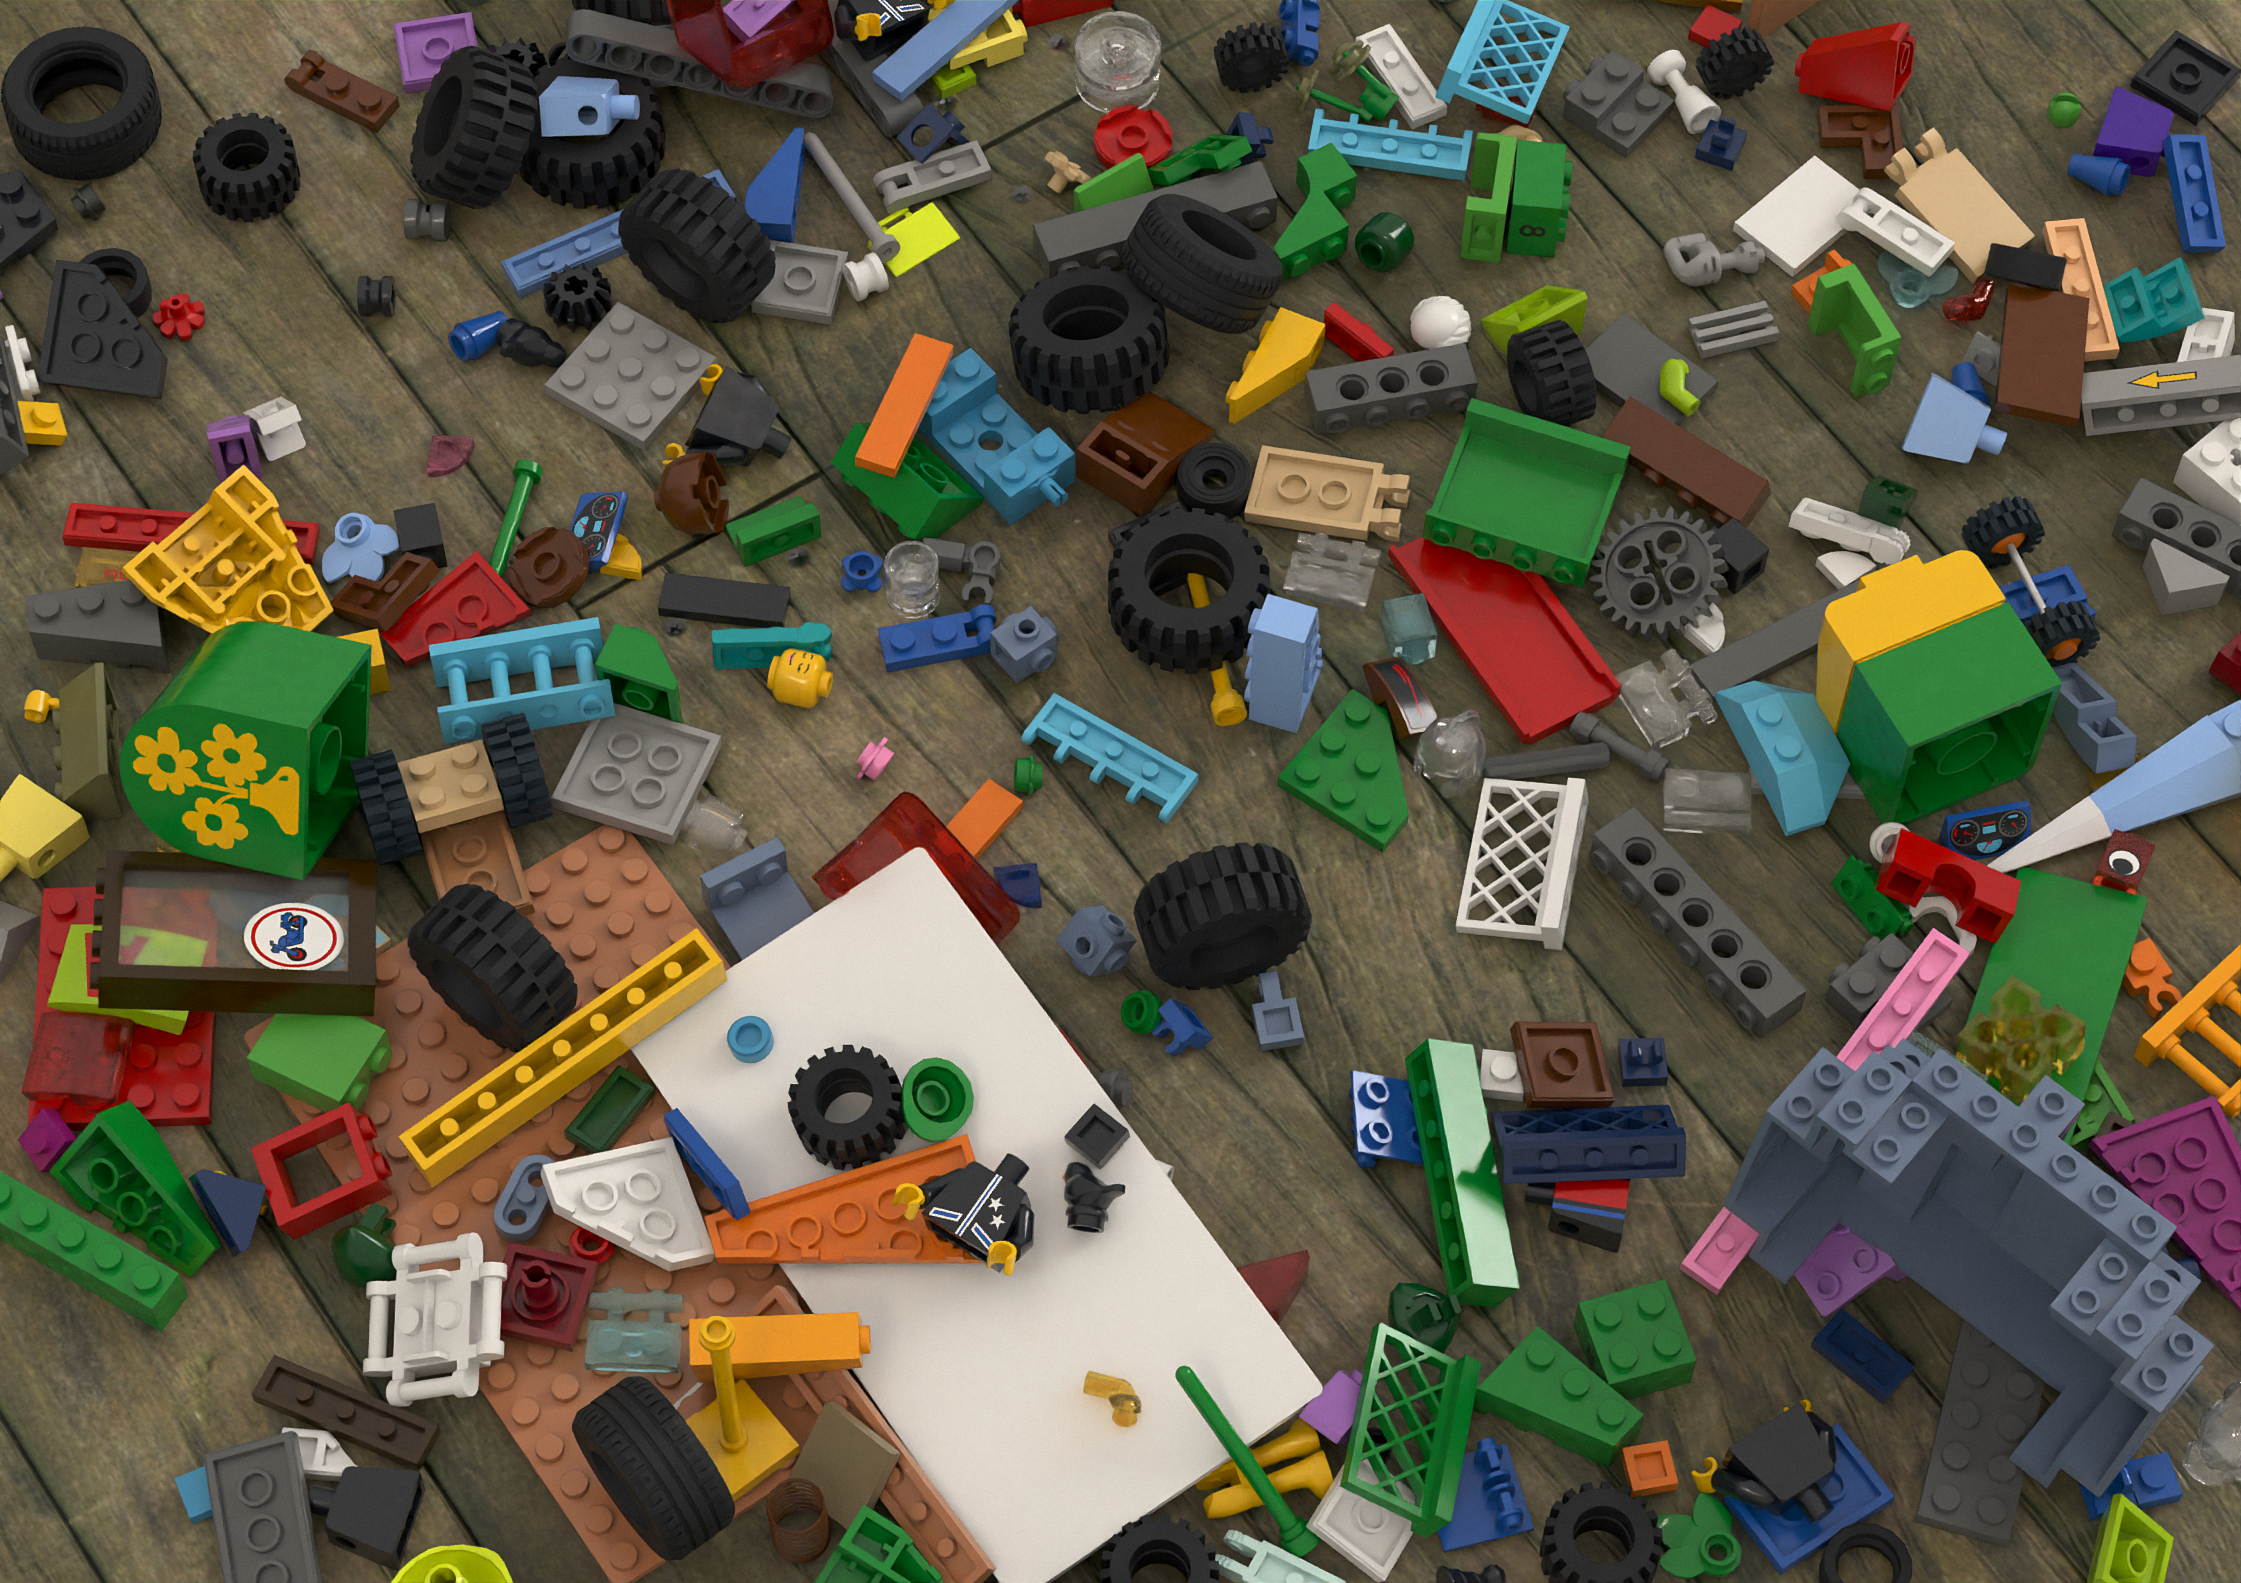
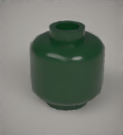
(1384, 242)

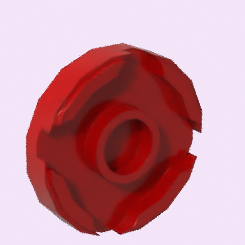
(1130, 132)

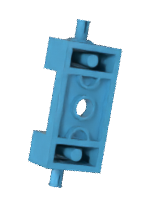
(1026, 466)

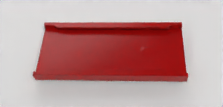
(1510, 637)

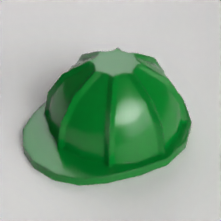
(936, 1099)

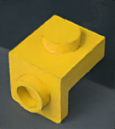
(42, 423)

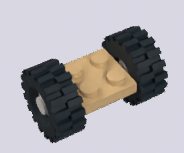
(451, 787)

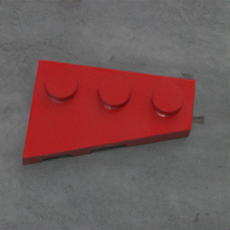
(459, 607)

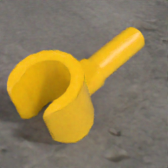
(38, 704)

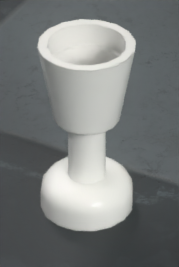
(1691, 101)

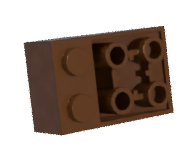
(1139, 450)

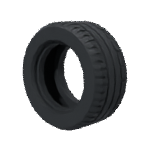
(72, 60)

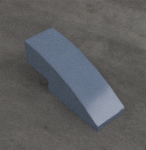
(2090, 721)

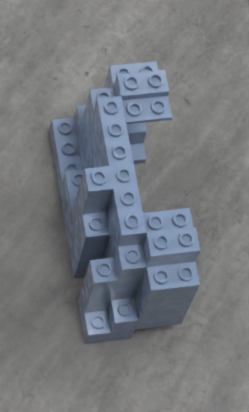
(1993, 1224)

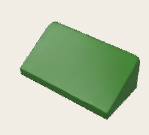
(1117, 183)

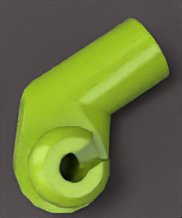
(1672, 386)

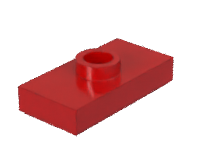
(1354, 337)

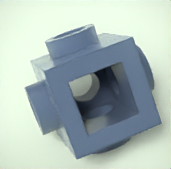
(1024, 644)
(1097, 941)

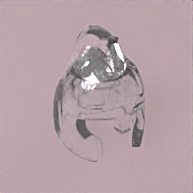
(1452, 750)
(2217, 1450)

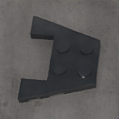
(23, 218)

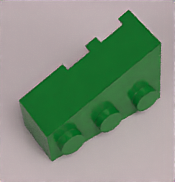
(1559, 1398)

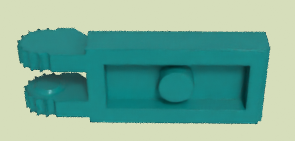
(757, 647)

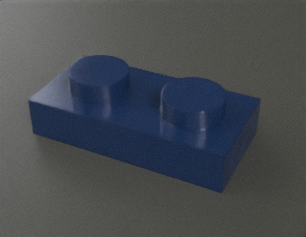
(1862, 1356)

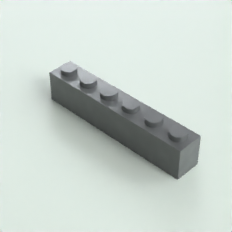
(1098, 233)

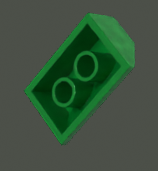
(922, 497)

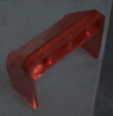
(787, 40)

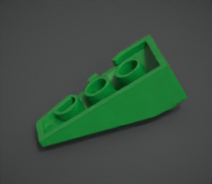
(133, 1180)

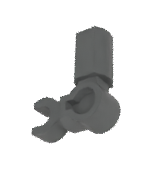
(980, 560)

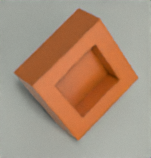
(1649, 1468)

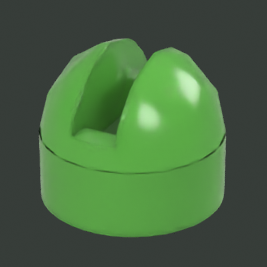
(2064, 109)

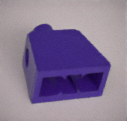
(2134, 132)

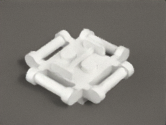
(440, 1323)

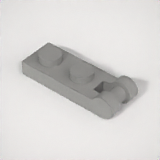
(937, 176)

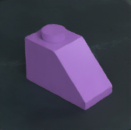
(233, 446)
(1335, 1408)

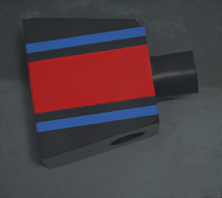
(1584, 1209)

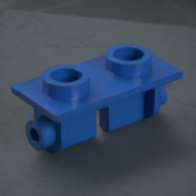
(1297, 17)

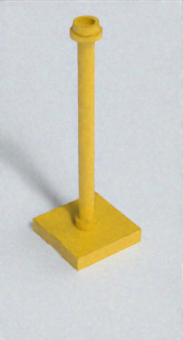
(737, 1426)

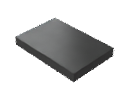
(1628, 365)

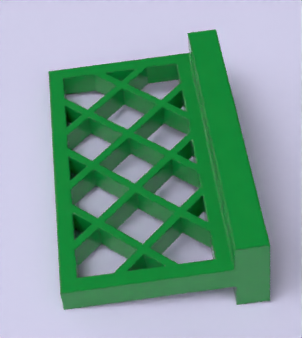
(1441, 1448)

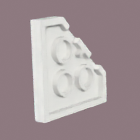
(635, 1201)

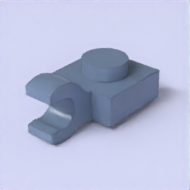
(1275, 1019)

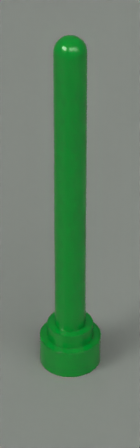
(1295, 1535)

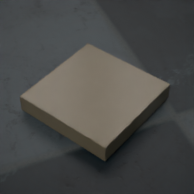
(845, 1463)

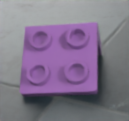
(1843, 1270)

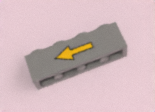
(2162, 395)

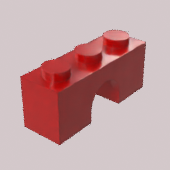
(1980, 894)

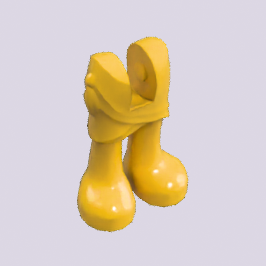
(1310, 1473)

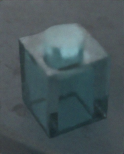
(1408, 628)

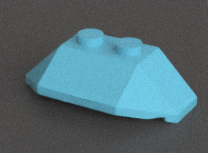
(1787, 750)

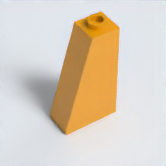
(786, 1345)

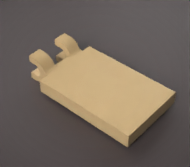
(1956, 203)
(1326, 495)

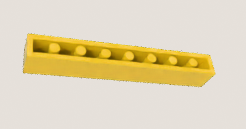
(563, 1058)

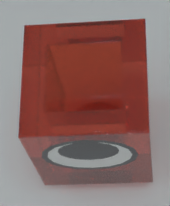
(2124, 862)

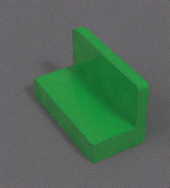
(774, 530)

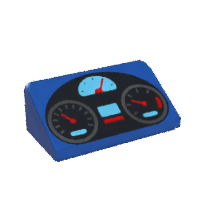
(598, 523)
(1987, 830)

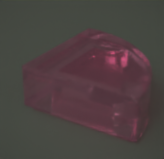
(448, 454)

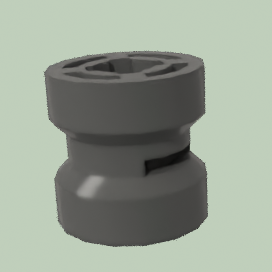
(427, 219)

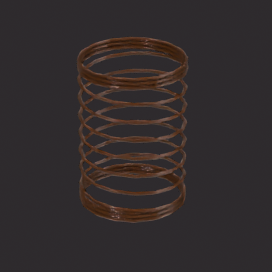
(774, 1520)

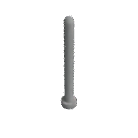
(883, 244)

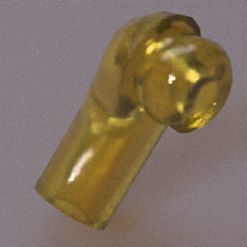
(1118, 1392)

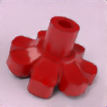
(179, 316)

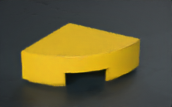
(623, 560)

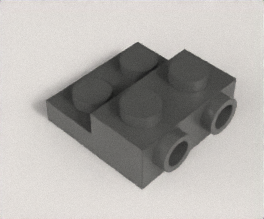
(1616, 103)
(1859, 987)

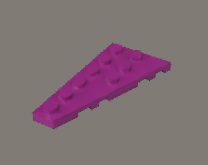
(2191, 1175)

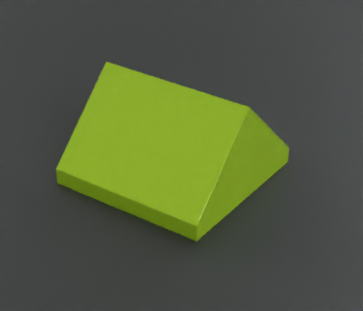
(1534, 310)
(2129, 1546)

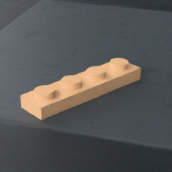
(2082, 279)

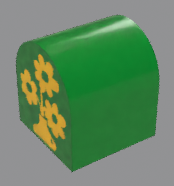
(254, 748)

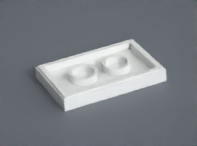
(1799, 216)

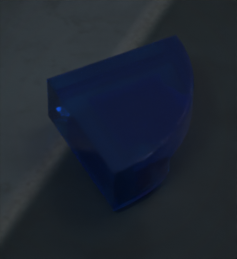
(1020, 883)

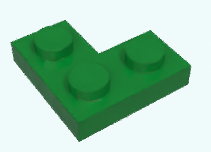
(1212, 152)

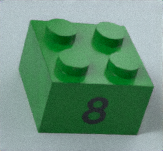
(1539, 199)
(1635, 1340)

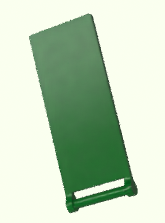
(2073, 949)

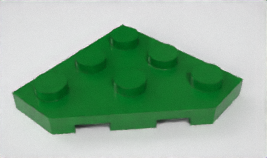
(1352, 772)

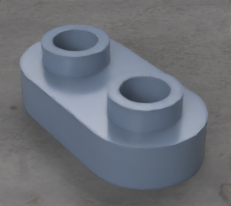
(523, 1200)

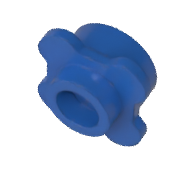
(862, 562)

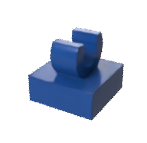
(1185, 1026)

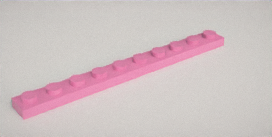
(1890, 1020)

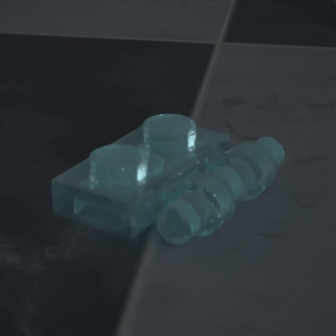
(634, 1344)

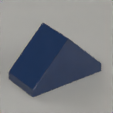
(231, 1205)

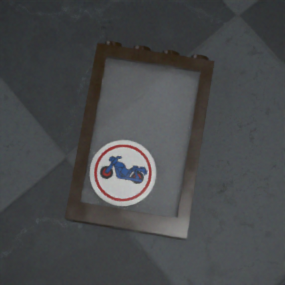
(233, 936)

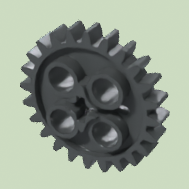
(1695, 559)

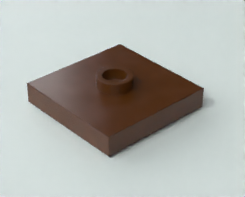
(1561, 1064)

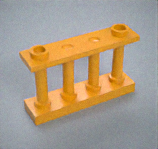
(2193, 1015)

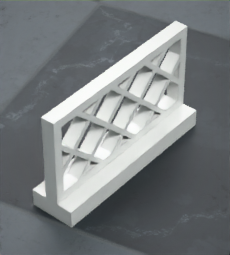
(1558, 874)

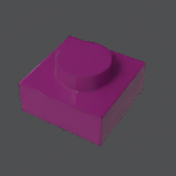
(46, 1139)

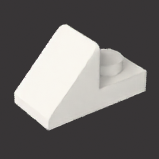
(277, 428)

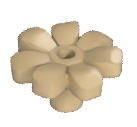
(1065, 171)

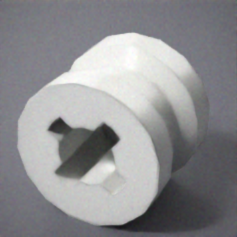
(865, 276)

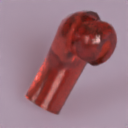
(1970, 306)

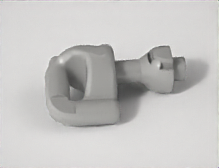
(1706, 261)

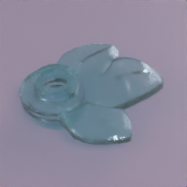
(1905, 278)

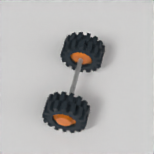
(2004, 535)

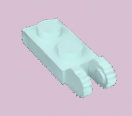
(1269, 1564)

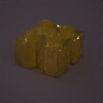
(2021, 1040)

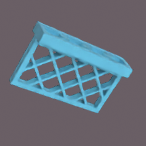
(1488, 23)

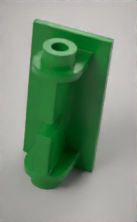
(1878, 913)

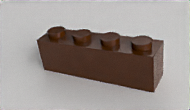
(1688, 465)

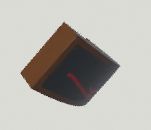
(1398, 687)

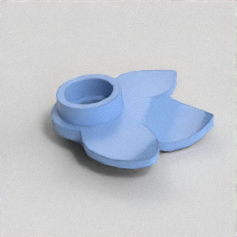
(360, 554)

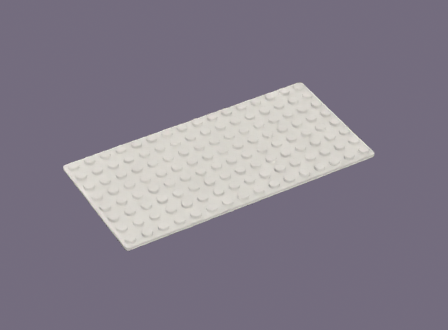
(965, 1360)

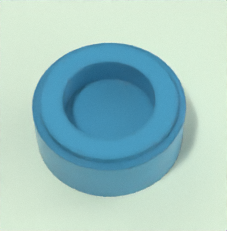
(750, 1039)

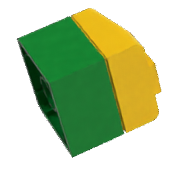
(1932, 686)

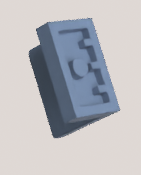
(754, 898)

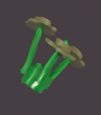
(1347, 59)

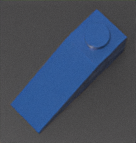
(777, 188)

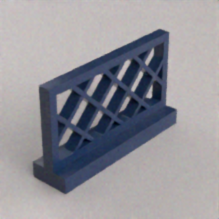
(1588, 1146)

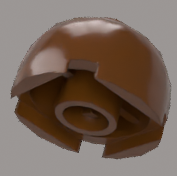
(691, 494)

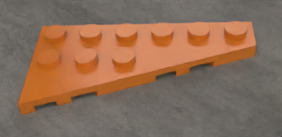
(845, 1217)

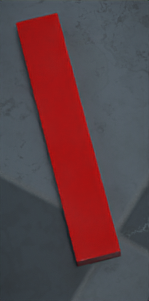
(138, 527)

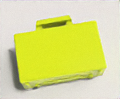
(918, 235)

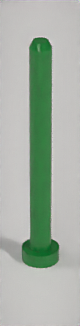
(527, 474)

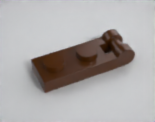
(342, 92)

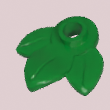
(1695, 1536)

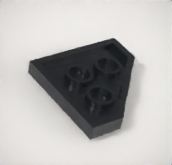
(97, 338)

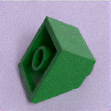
(639, 673)

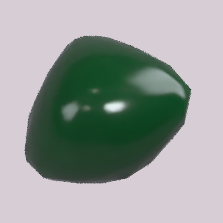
(364, 1250)
(1424, 1314)

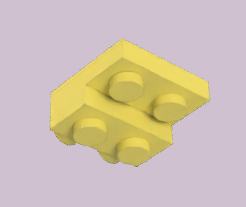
(996, 44)

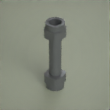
(1587, 729)

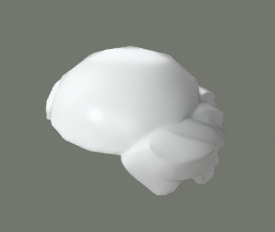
(1440, 323)

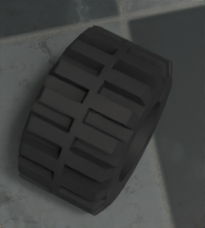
(240, 143)
(1552, 374)
(833, 1077)
(1602, 1511)
(1162, 1544)

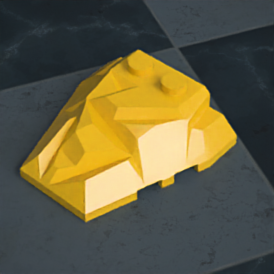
(232, 564)

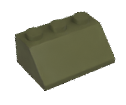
(89, 746)

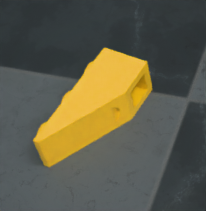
(1285, 353)

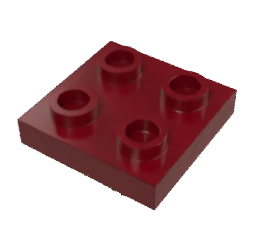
(545, 1296)

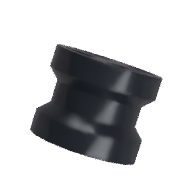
(376, 295)

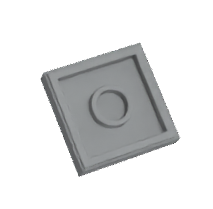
(803, 284)

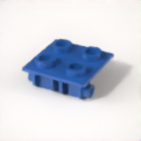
(1383, 1120)
(1487, 1500)

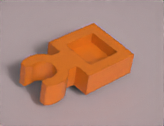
(2148, 975)

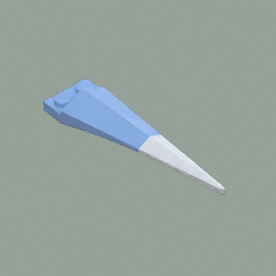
(2177, 778)

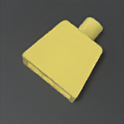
(36, 829)

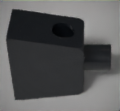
(371, 1511)

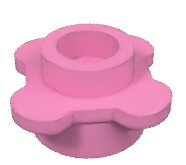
(874, 759)

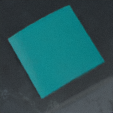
(2153, 303)

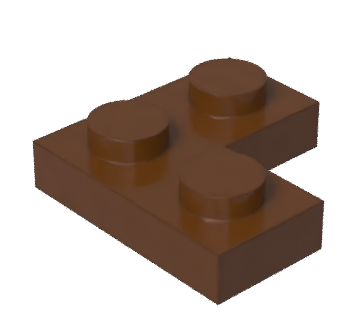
(1869, 128)
(384, 602)

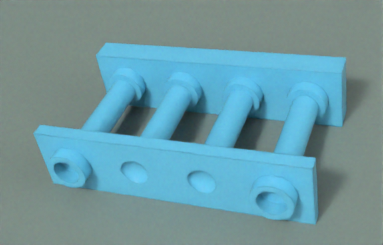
(518, 653)

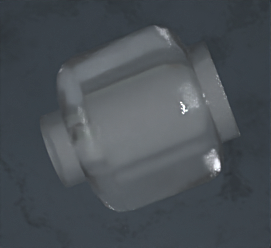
(714, 827)

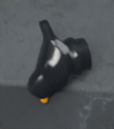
(529, 345)
(1087, 1198)

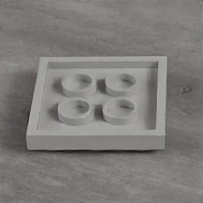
(630, 376)
(637, 773)

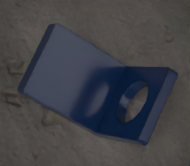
(942, 128)

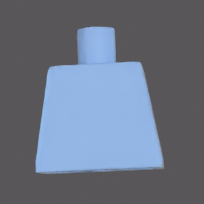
(584, 106)
(1951, 424)

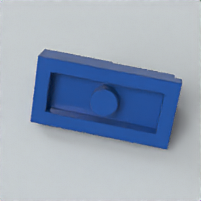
(2143, 1481)

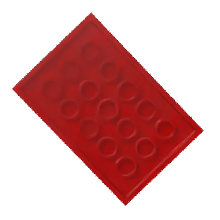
(165, 1072)

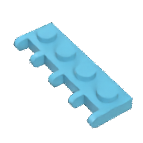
(1393, 148)
(1112, 754)

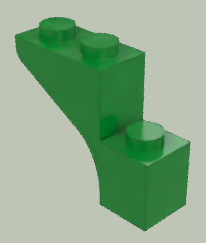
(1318, 228)

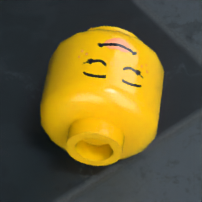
(799, 678)

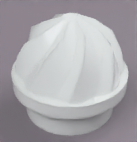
(1883, 837)

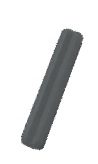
(1547, 761)

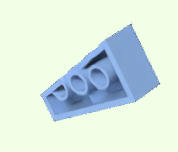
(1282, 662)

